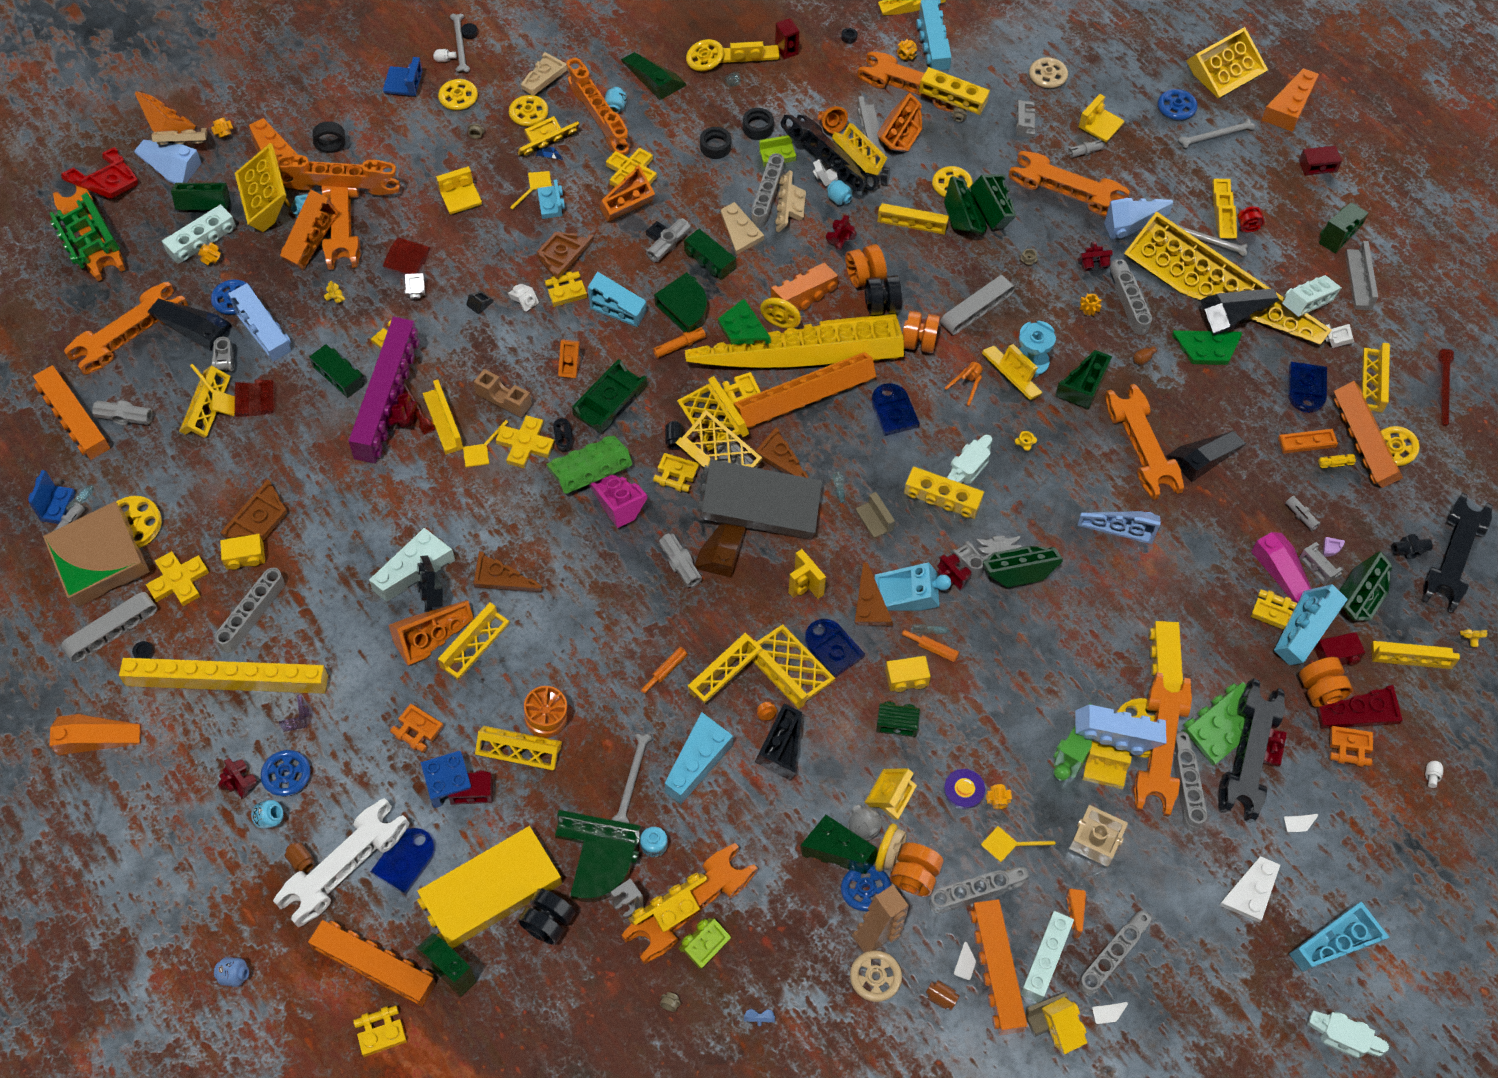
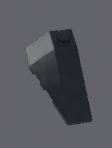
(1227, 309)
(191, 322)

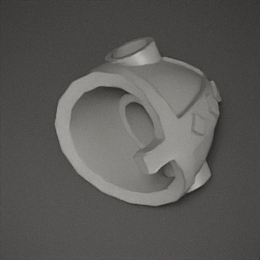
(864, 822)

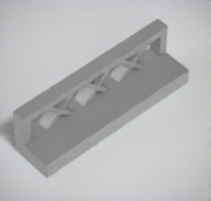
(869, 124)
(1361, 277)

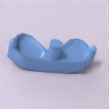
(752, 1016)

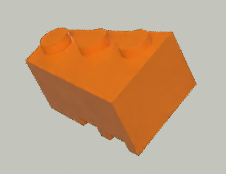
(628, 195)

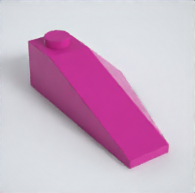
(619, 498)
(1282, 564)

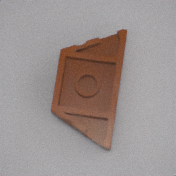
(561, 251)
(258, 515)

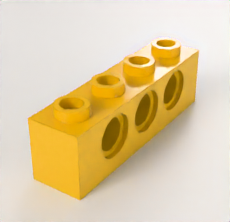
(954, 91)
(937, 484)

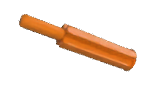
(933, 646)
(665, 668)

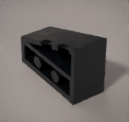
(781, 744)

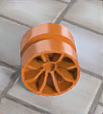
(865, 264)
(915, 330)
(1325, 681)
(545, 711)
(916, 869)

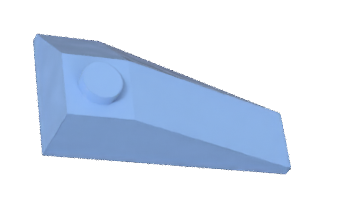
(171, 160)
(1129, 216)
(1131, 525)

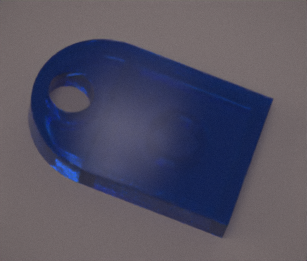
(1309, 384)
(894, 411)
(833, 647)
(405, 861)

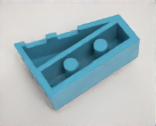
(615, 301)

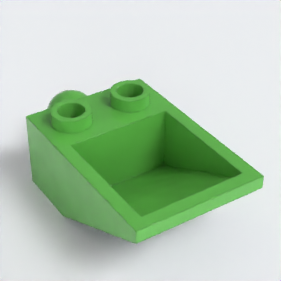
(1071, 755)

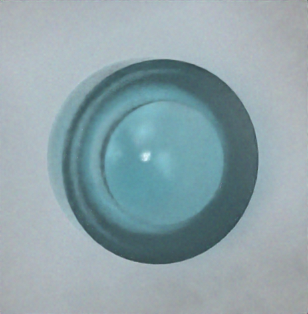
(732, 79)

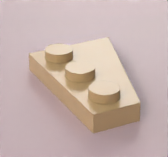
(545, 72)
(186, 135)
(741, 229)

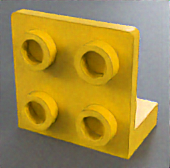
(1099, 121)
(458, 190)

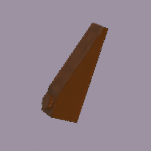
(721, 550)

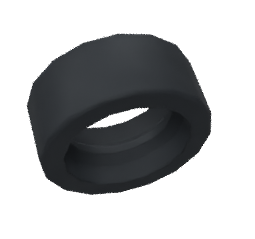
(758, 114)
(329, 128)
(715, 133)

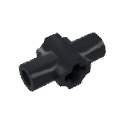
(1411, 546)

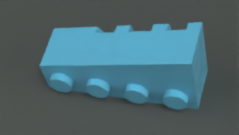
(1309, 622)
(700, 754)
(1342, 936)

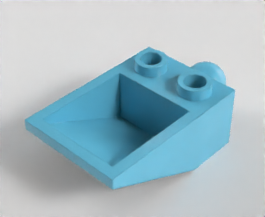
(912, 587)

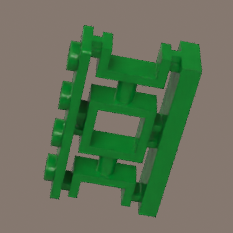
(77, 220)

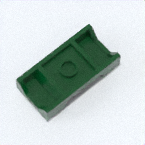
(608, 396)

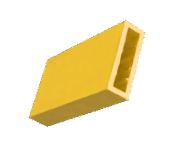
(488, 887)

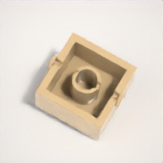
(1098, 835)

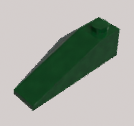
(654, 76)

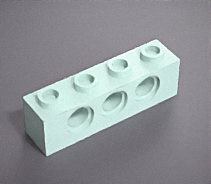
(203, 230)
(1311, 295)
(1047, 957)

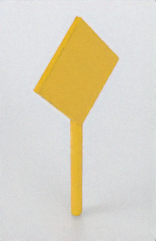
(536, 180)
(220, 401)
(478, 454)
(1001, 844)

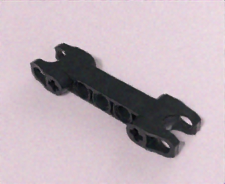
(813, 137)
(1448, 578)
(1244, 781)

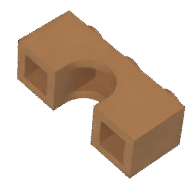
(490, 388)

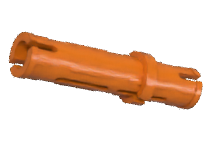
(682, 341)

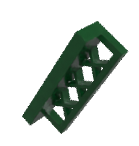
(574, 827)

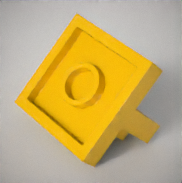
(806, 576)
(1106, 765)
(892, 791)

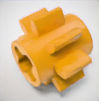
(907, 49)
(222, 127)
(209, 253)
(1090, 304)
(999, 796)

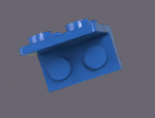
(404, 80)
(49, 500)
(445, 776)

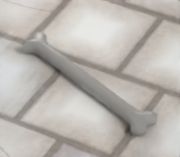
(460, 47)
(1247, 125)
(1241, 249)
(642, 741)

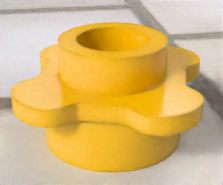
(1029, 437)

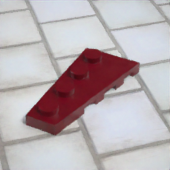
(1369, 709)

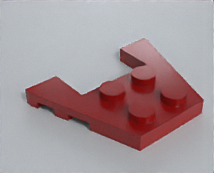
(107, 181)

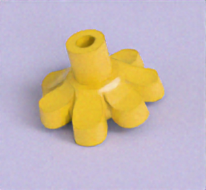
(334, 292)
(1474, 636)

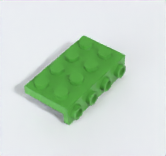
(590, 464)
(1219, 726)

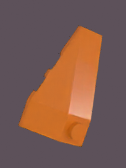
(161, 117)
(422, 633)
(89, 733)

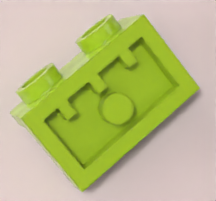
(779, 145)
(704, 941)

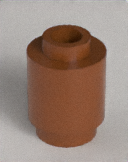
(299, 857)
(942, 995)

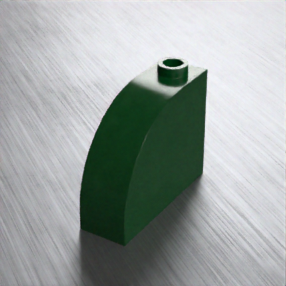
(683, 303)
(602, 867)
(446, 964)

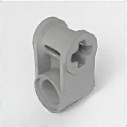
(223, 358)
(968, 558)

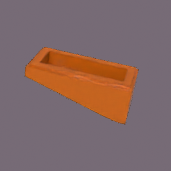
(1076, 908)

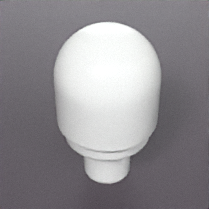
(443, 55)
(1434, 773)

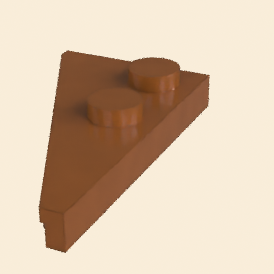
(777, 453)
(495, 575)
(870, 605)

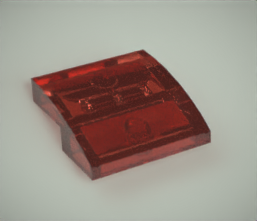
(406, 256)
(253, 398)

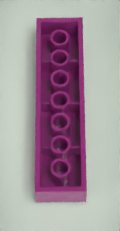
(383, 390)

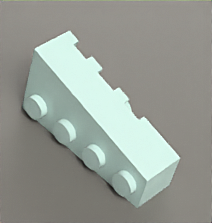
(402, 568)

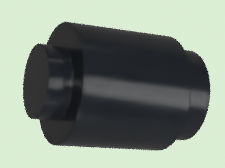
(673, 432)

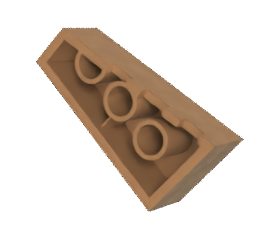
(882, 921)

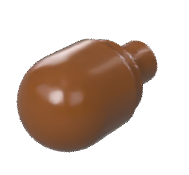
(1144, 355)

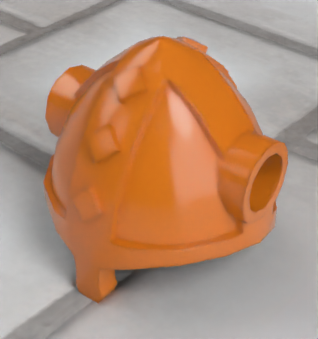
(832, 119)

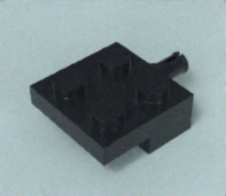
(429, 584)

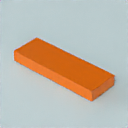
(1307, 441)

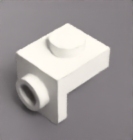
(826, 176)
(415, 285)
(524, 295)
(1340, 336)

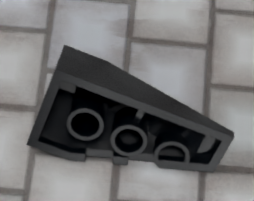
(1203, 455)

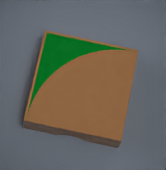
(95, 554)

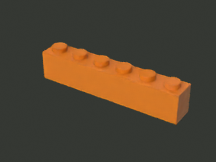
(71, 412)
(1368, 435)
(372, 963)
(999, 968)

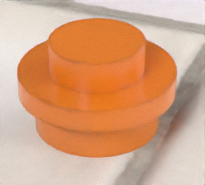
(766, 711)

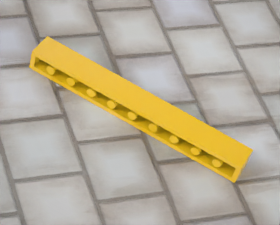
(223, 675)

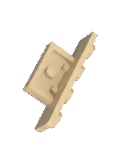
(790, 202)

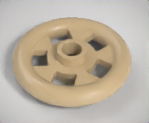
(1048, 72)
(876, 994)

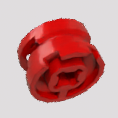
(1250, 219)

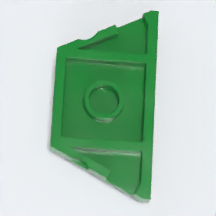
(742, 325)
(1206, 348)

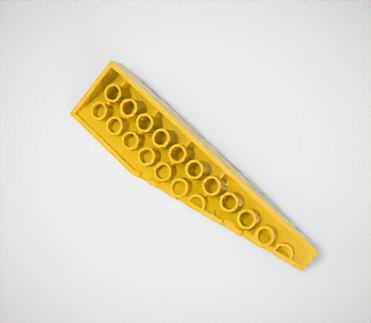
(1202, 272)
(813, 345)

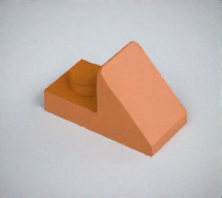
(569, 358)

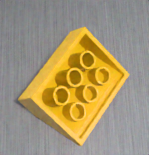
(1228, 63)
(261, 189)

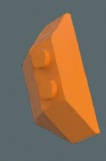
(902, 124)

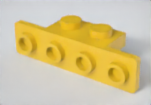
(749, 52)
(545, 132)
(1016, 368)
(673, 906)

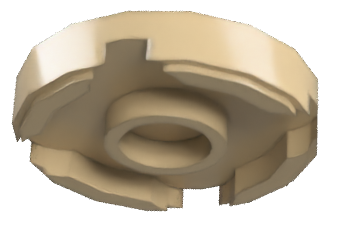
(894, 848)

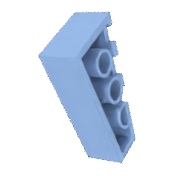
(259, 322)
(1120, 729)

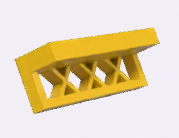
(859, 154)
(912, 218)
(1382, 376)
(198, 401)
(443, 419)
(468, 636)
(1413, 655)
(722, 664)
(519, 740)

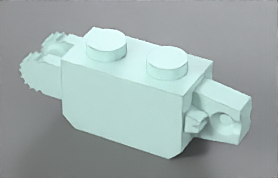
(971, 461)
(1346, 1035)

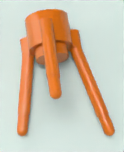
(971, 373)

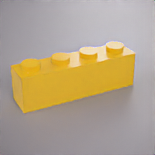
(1166, 653)

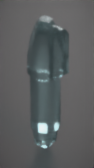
(838, 481)
(81, 497)
(924, 629)

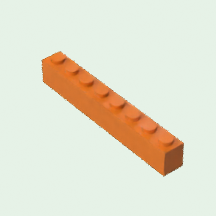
(806, 389)

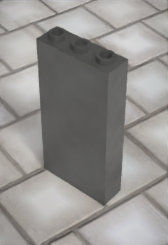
(760, 499)

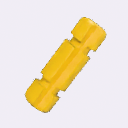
(1339, 460)

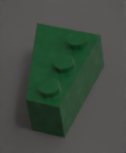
(993, 200)
(1342, 227)
(1085, 380)
(839, 845)

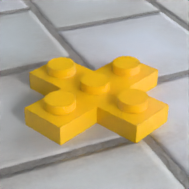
(625, 165)
(525, 441)
(177, 578)

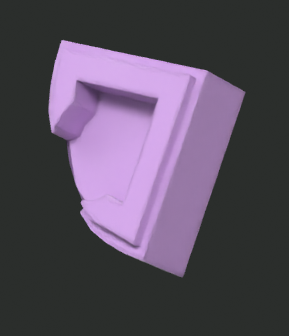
(1332, 546)

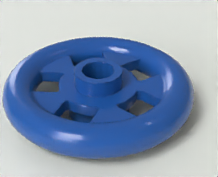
(1182, 94)
(218, 293)
(294, 786)
(848, 893)

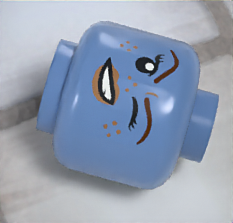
(231, 972)

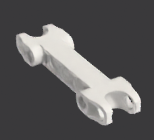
(315, 886)

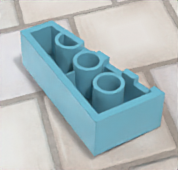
(933, 35)

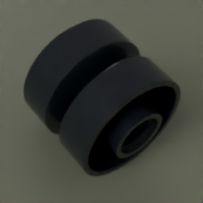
(888, 294)
(546, 916)

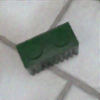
(898, 719)

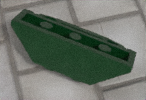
(963, 207)
(1022, 565)
(1367, 587)

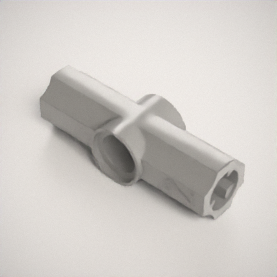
(668, 240)
(122, 412)
(680, 560)

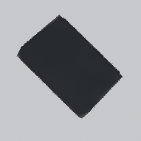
(479, 301)

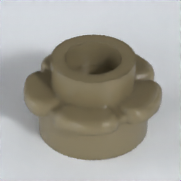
(959, 114)
(475, 131)
(1029, 256)
(670, 1002)

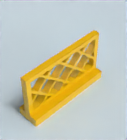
(724, 404)
(700, 456)
(776, 672)

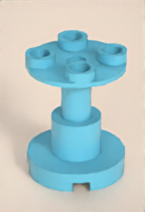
(1036, 342)

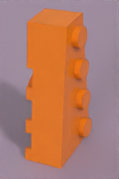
(1289, 103)
(263, 134)
(309, 229)
(807, 288)

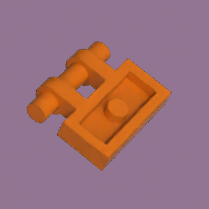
(419, 722)
(1351, 740)

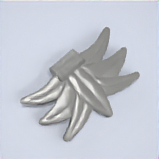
(997, 544)

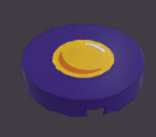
(964, 789)

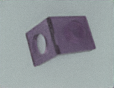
(301, 721)

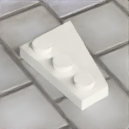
(1253, 890)

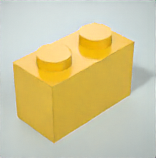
(242, 551)
(907, 673)
(1064, 1025)

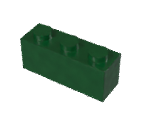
(200, 196)
(709, 254)
(337, 370)

